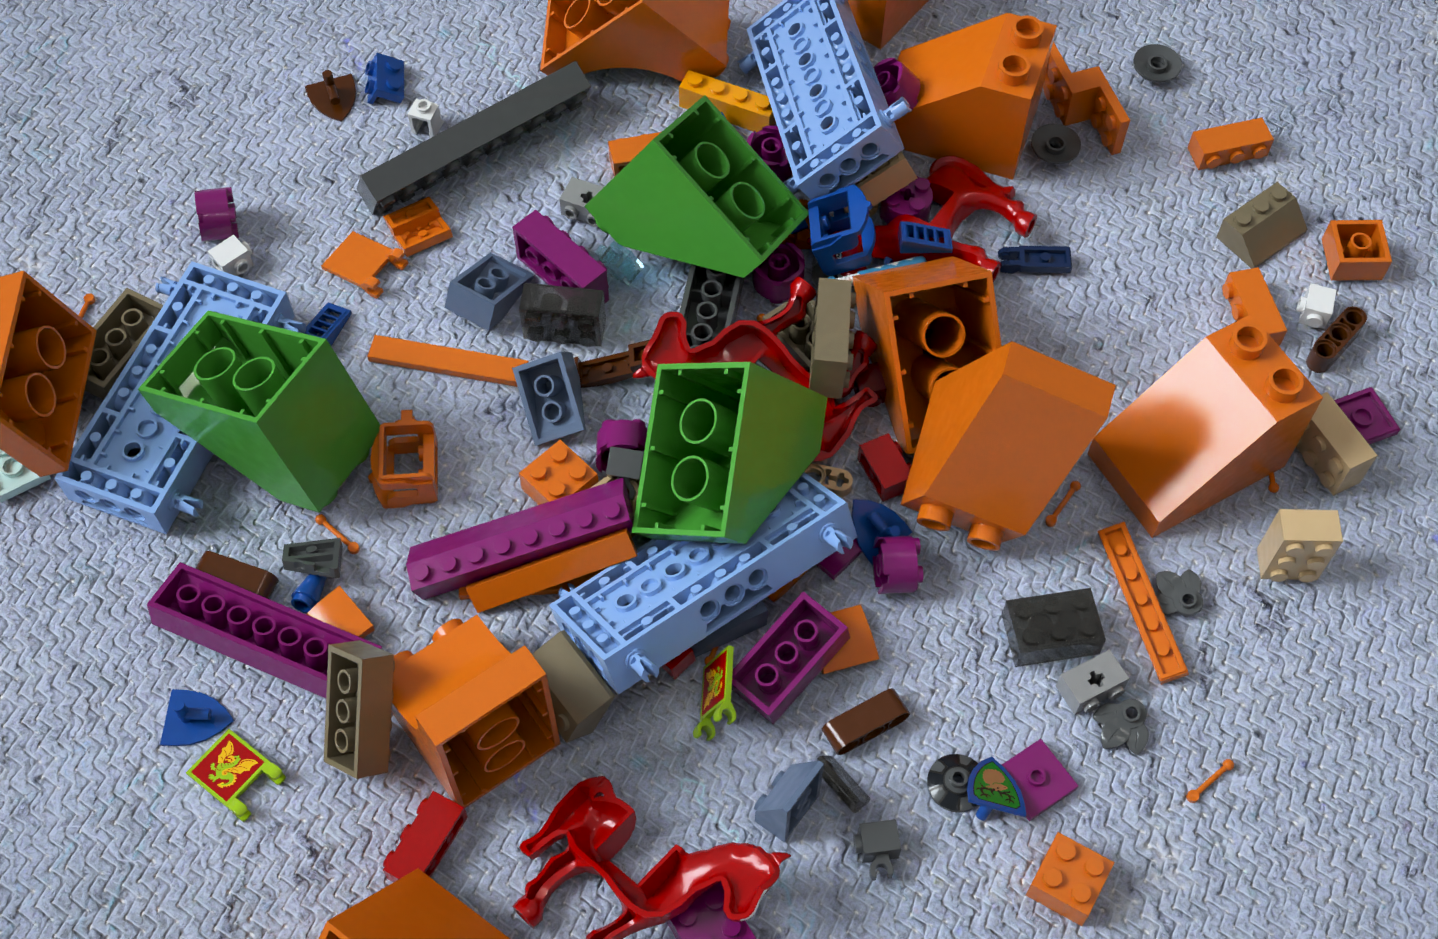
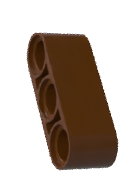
(1336, 339)
(238, 573)
(865, 721)

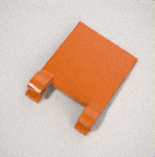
(361, 259)

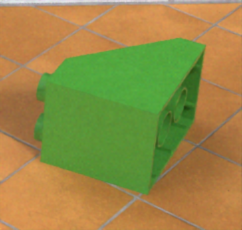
(699, 197)
(266, 406)
(723, 450)

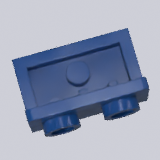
(385, 78)

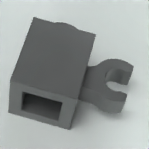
(625, 464)
(878, 844)

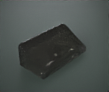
(843, 784)

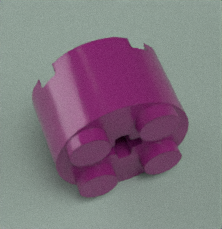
(897, 81)
(770, 148)
(912, 200)
(216, 214)
(778, 271)
(620, 434)
(897, 564)

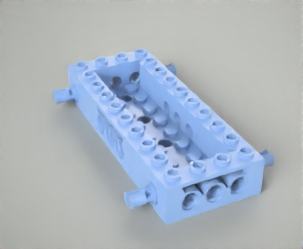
(850, 94)
(160, 478)
(682, 591)

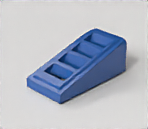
(911, 232)
(333, 328)

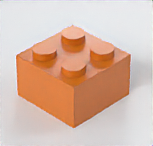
(1356, 250)
(556, 474)
(1070, 879)

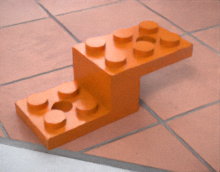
(1085, 97)

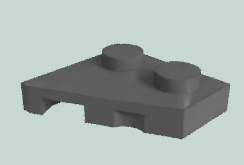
(314, 557)

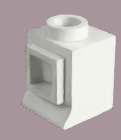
(427, 111)

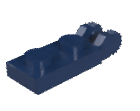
(1035, 259)

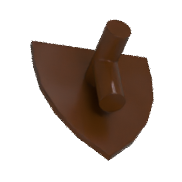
(333, 96)

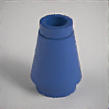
(308, 593)

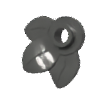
(1177, 588)
(1120, 728)

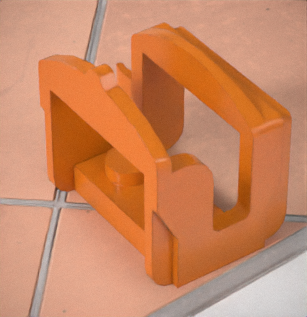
(382, 463)

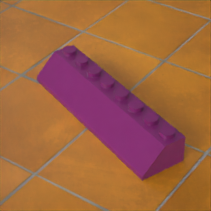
(518, 539)
(247, 627)

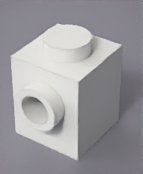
(231, 256)
(1316, 306)

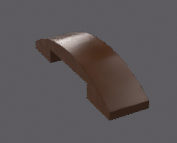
(612, 367)

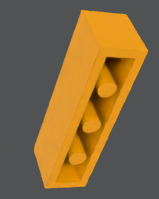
(739, 105)

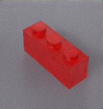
(427, 838)

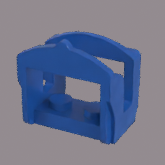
(856, 221)

